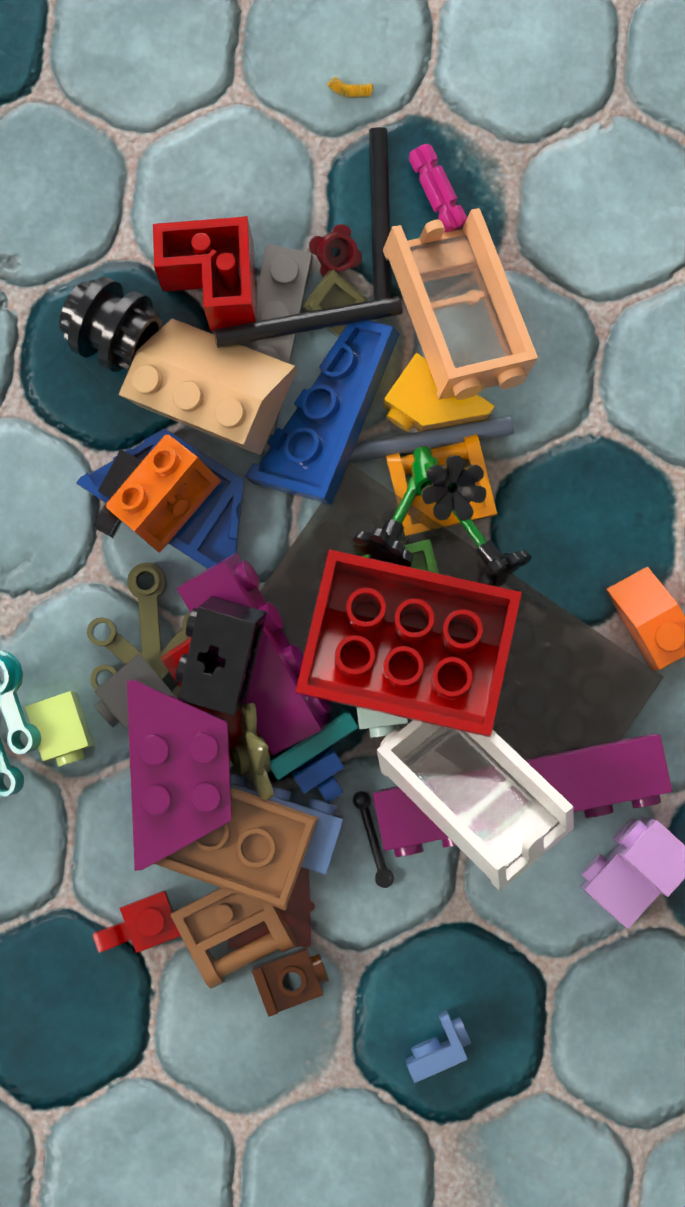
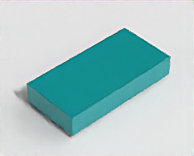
(299, 753)

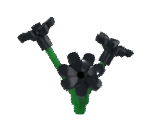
(452, 491)

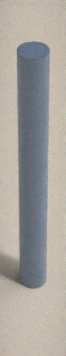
(431, 438)

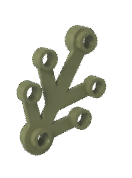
(148, 628)

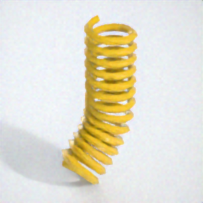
(361, 90)

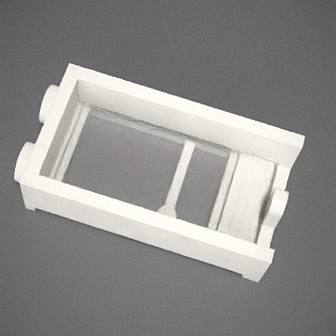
(478, 795)

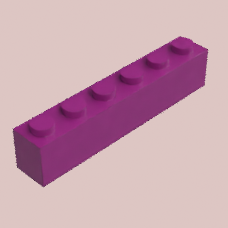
(585, 777)

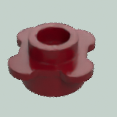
(348, 254)

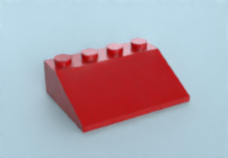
(409, 643)

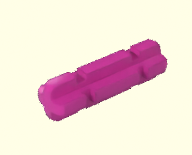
(437, 187)

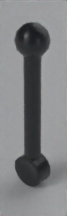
(384, 876)

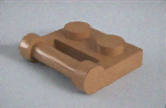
(222, 916)

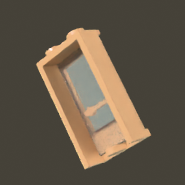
(461, 307)

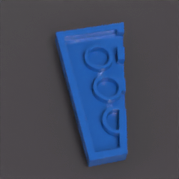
(320, 436)

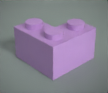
(636, 870)

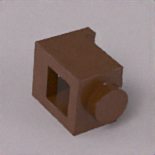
(270, 976)

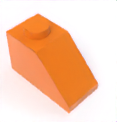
(650, 617)

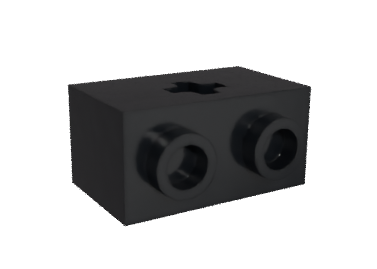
(238, 635)

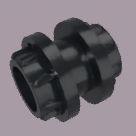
(107, 322)

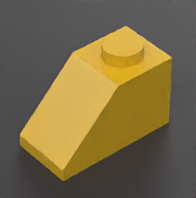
(416, 405)

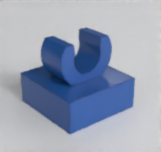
(319, 773)

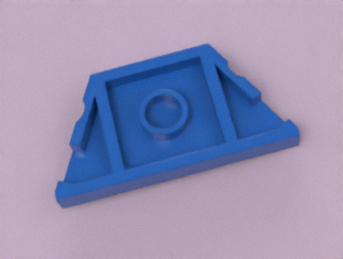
(214, 527)

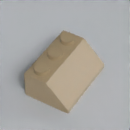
(209, 388)

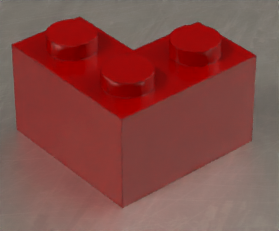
(210, 257)

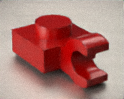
(144, 923)

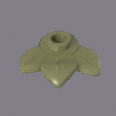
(252, 754)

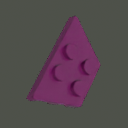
(175, 773)

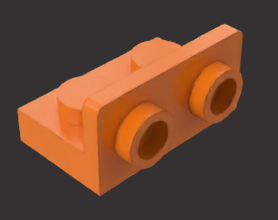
(163, 492)

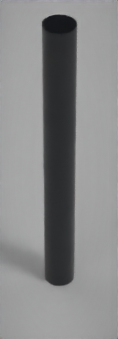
(380, 211)
(308, 321)

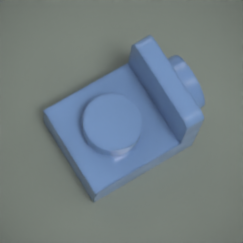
(433, 1057)

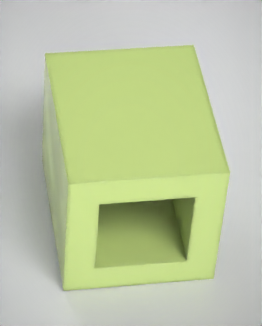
(61, 728)

